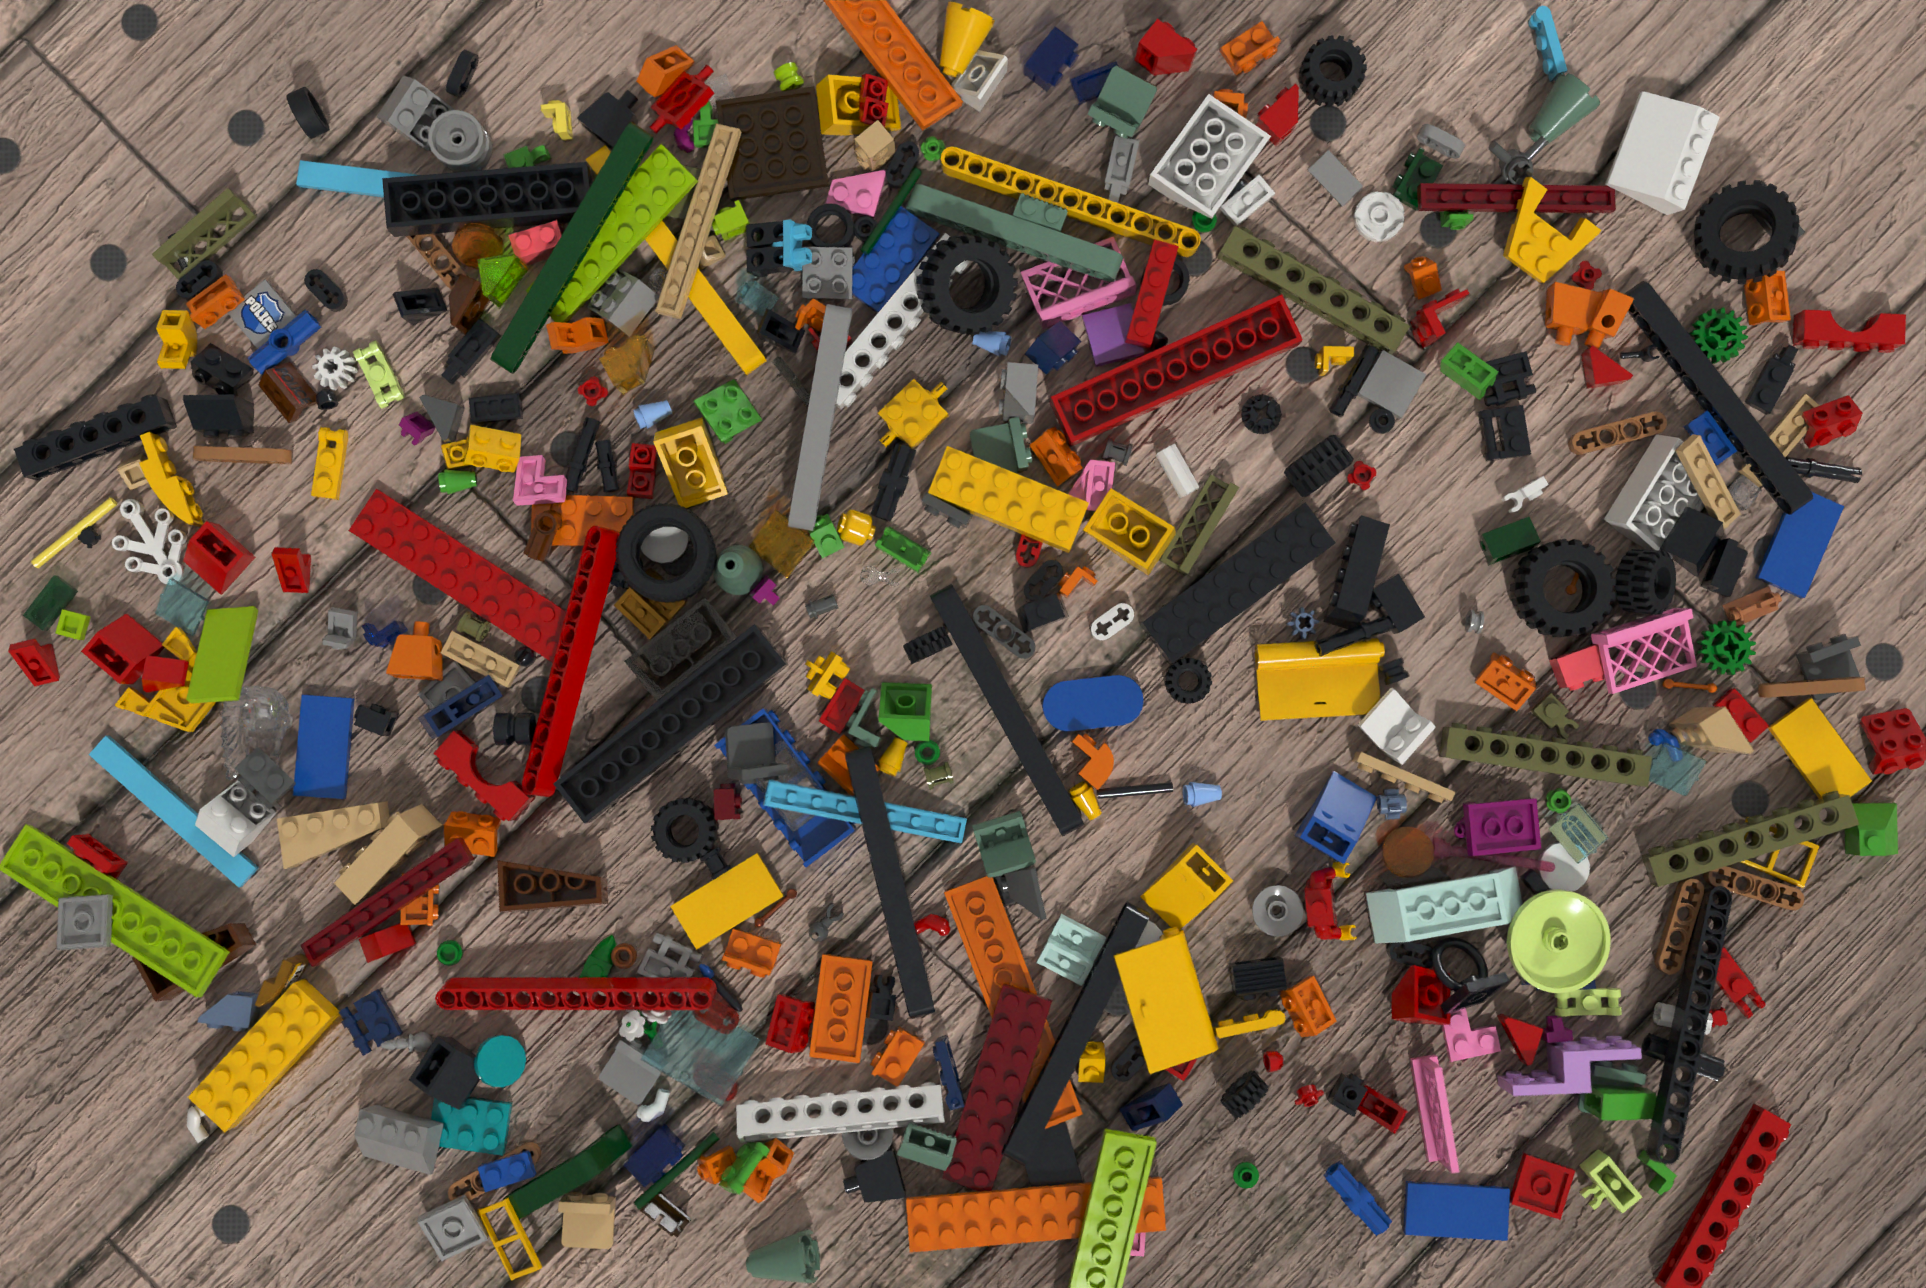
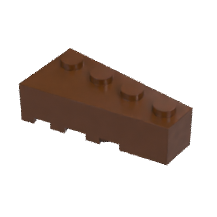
(540, 888)
(233, 937)

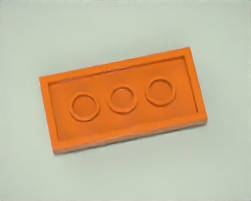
(583, 512)
(841, 1008)

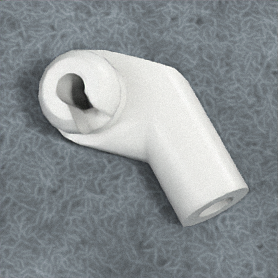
(656, 1109)
(194, 1124)

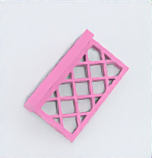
(1081, 303)
(1646, 628)
(1434, 1111)

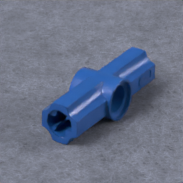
(272, 353)
(1357, 1198)

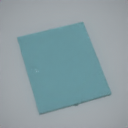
(700, 1055)

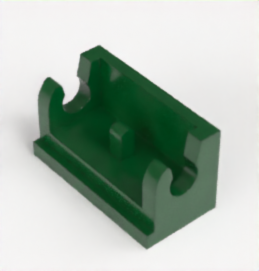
(1509, 541)

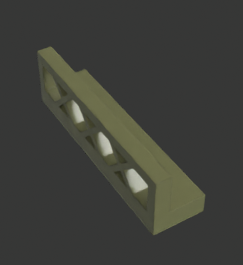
(200, 226)
(1207, 529)

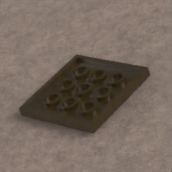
(777, 145)

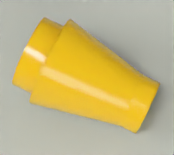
(893, 757)
(1085, 799)

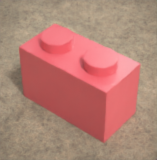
(536, 243)
(1578, 667)

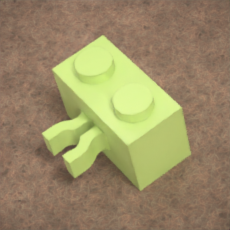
(1607, 1183)

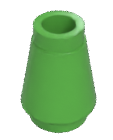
(454, 481)

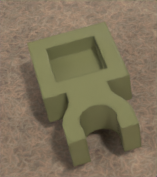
(1552, 713)

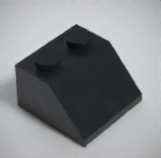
(220, 415)

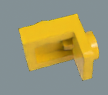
(1092, 1063)

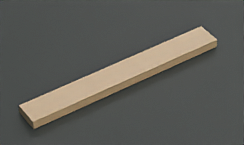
(698, 221)

